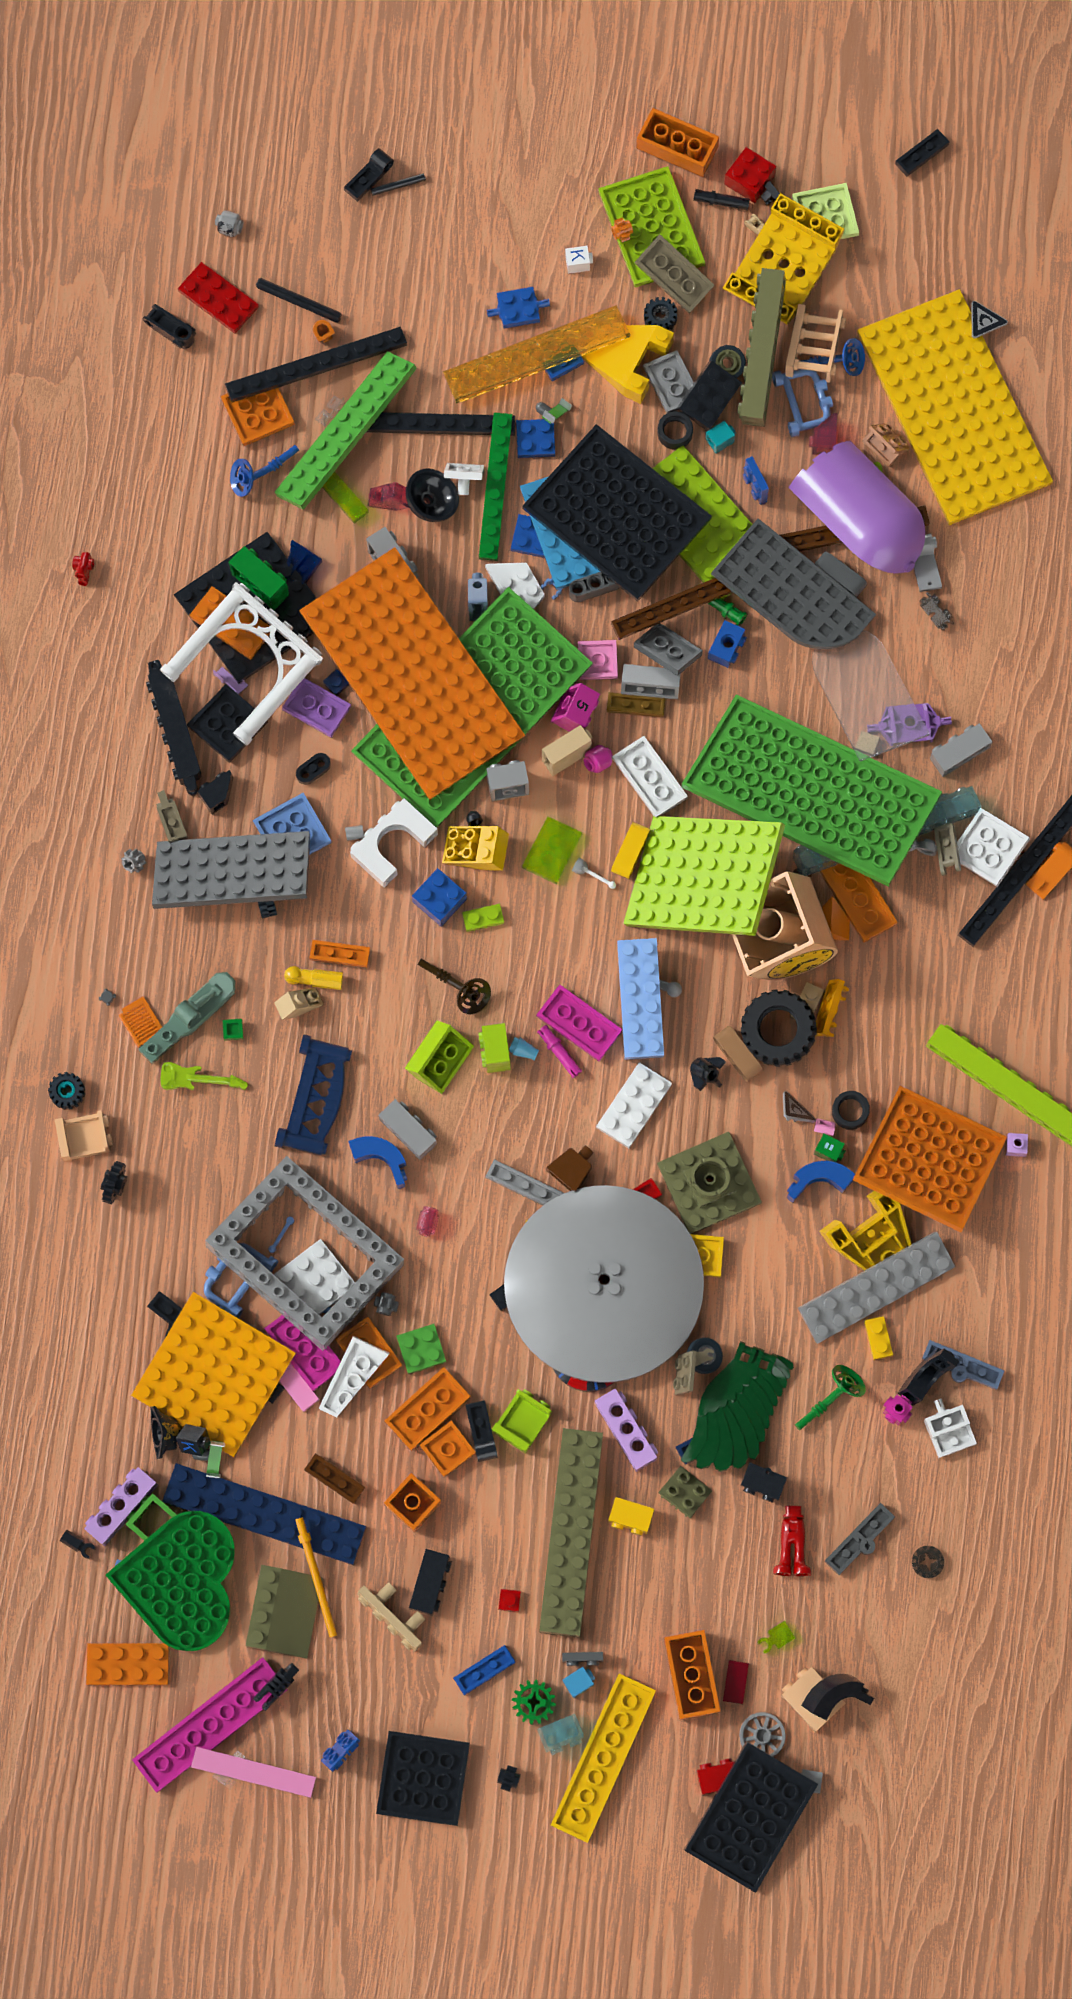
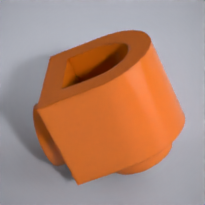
(323, 330)

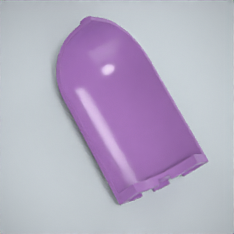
(862, 508)

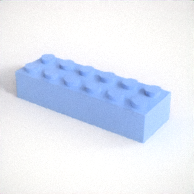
(640, 999)

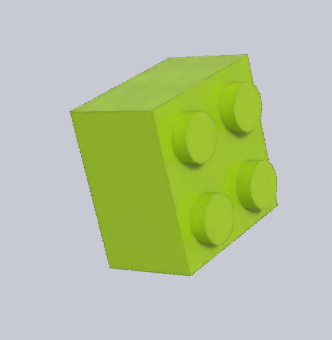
(495, 1045)

